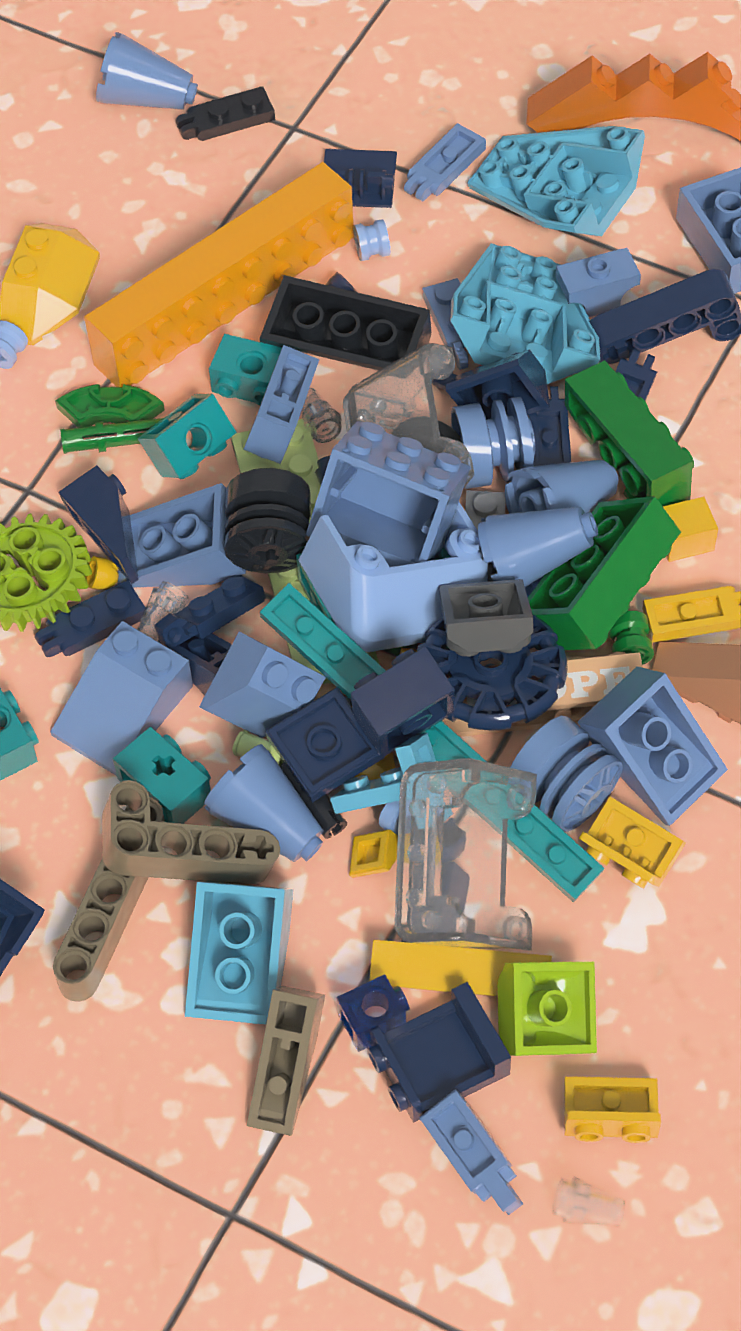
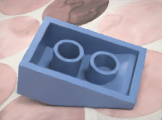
(183, 541)
(121, 695)
(657, 741)

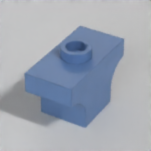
(599, 280)

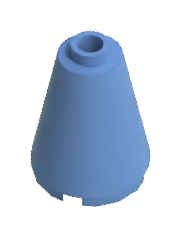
(142, 77)
(561, 486)
(534, 541)
(264, 799)

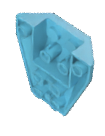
(564, 177)
(518, 305)

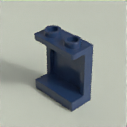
(440, 1053)

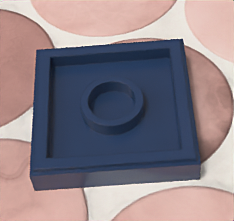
(323, 745)

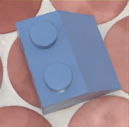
(259, 686)

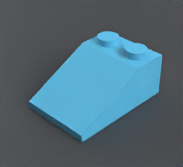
(237, 950)

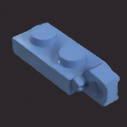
(472, 1151)

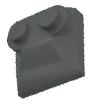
(486, 617)

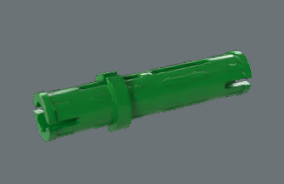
(73, 439)

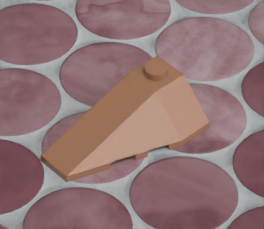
(704, 674)

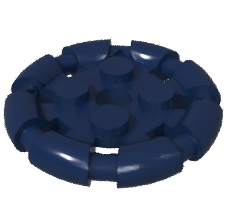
(499, 685)

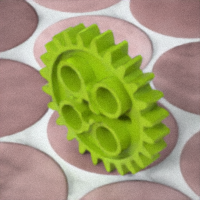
(51, 555)

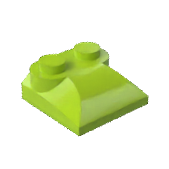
(547, 1008)

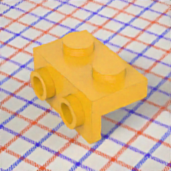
(632, 842)
(611, 1108)

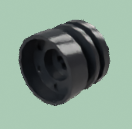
(266, 520)

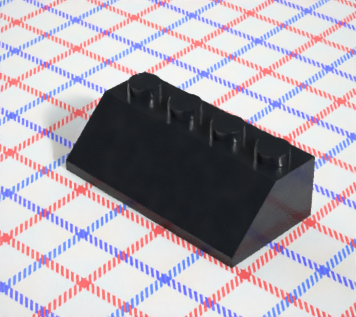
(344, 324)

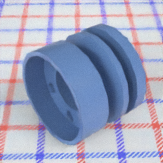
(495, 441)
(570, 775)

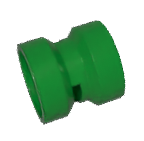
(631, 635)

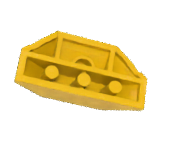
(47, 279)

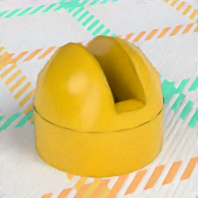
(103, 574)

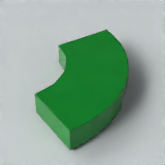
(108, 404)

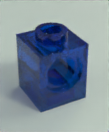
(354, 1003)

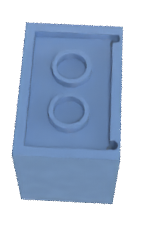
(390, 494)

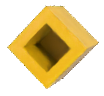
(696, 527)

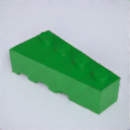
(629, 435)

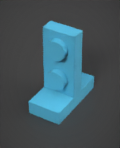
(362, 793)

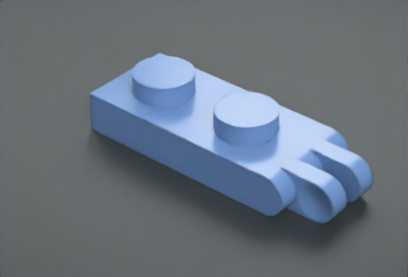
(444, 162)

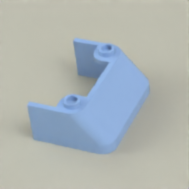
(386, 604)

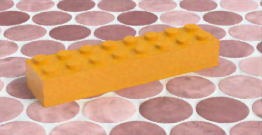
(220, 276)

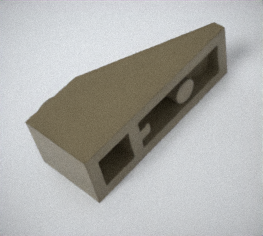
(285, 1058)

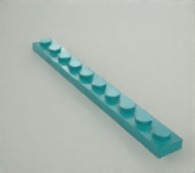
(346, 663)

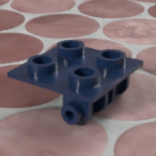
(368, 173)

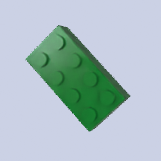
(596, 586)

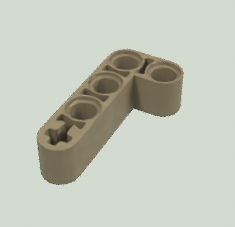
(243, 853)

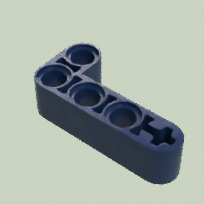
(669, 314)

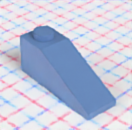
(281, 405)

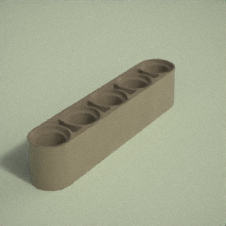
(99, 916)

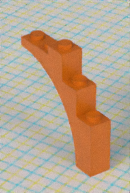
(645, 89)

